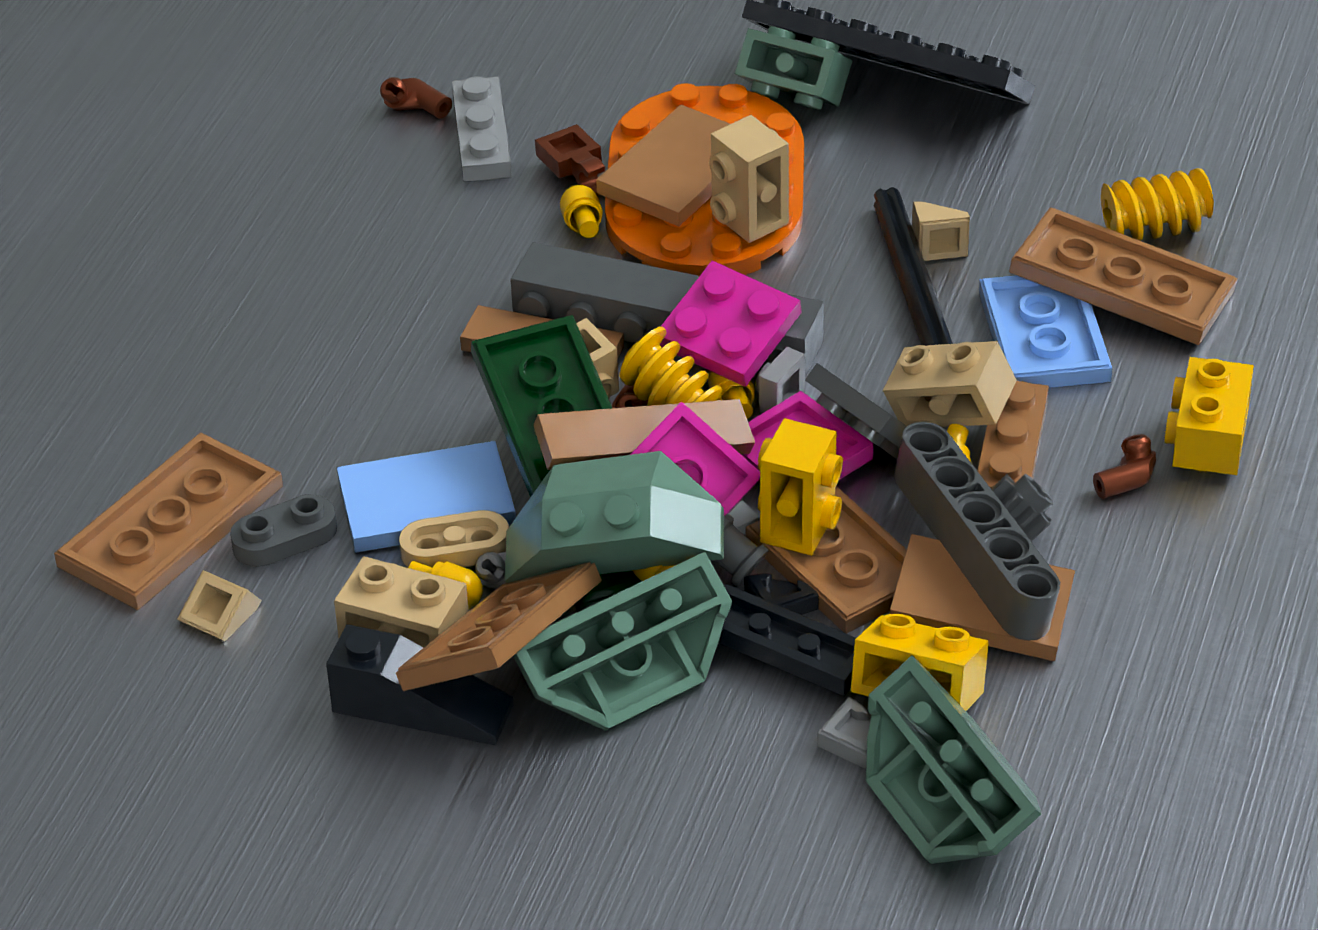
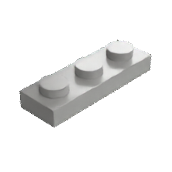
(481, 129)

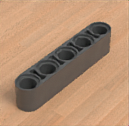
(977, 531)

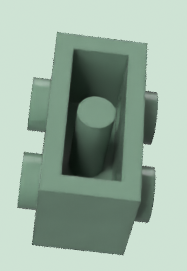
(781, 63)

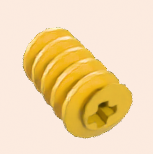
(1157, 203)
(659, 377)

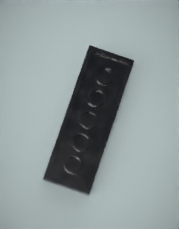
(901, 51)

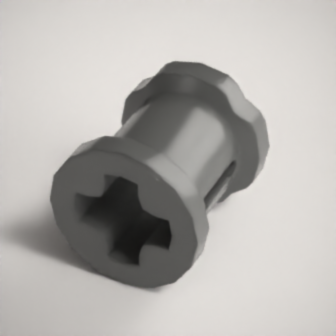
(740, 553)

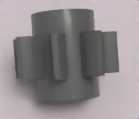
(1025, 503)

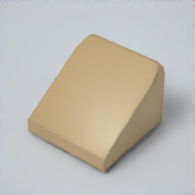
(940, 231)
(218, 606)

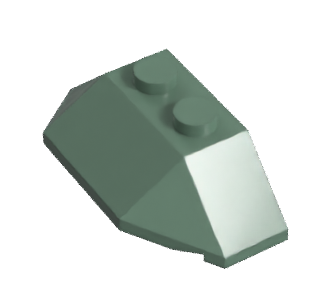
(616, 515)
(631, 646)
(941, 771)

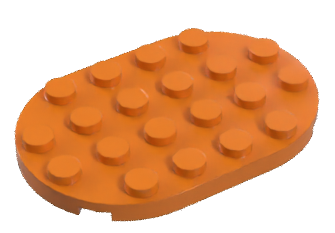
(701, 236)

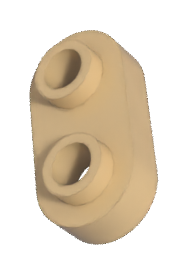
(453, 538)

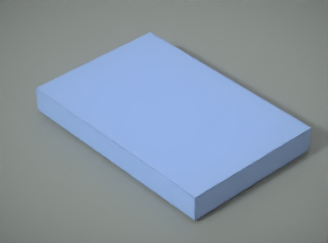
(1044, 333)
(396, 491)

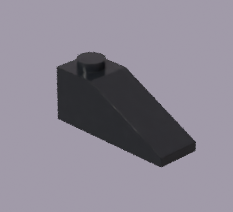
(367, 687)

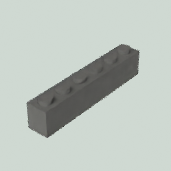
(627, 296)

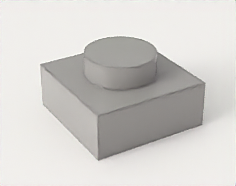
(781, 379)

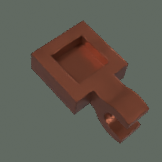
(571, 153)

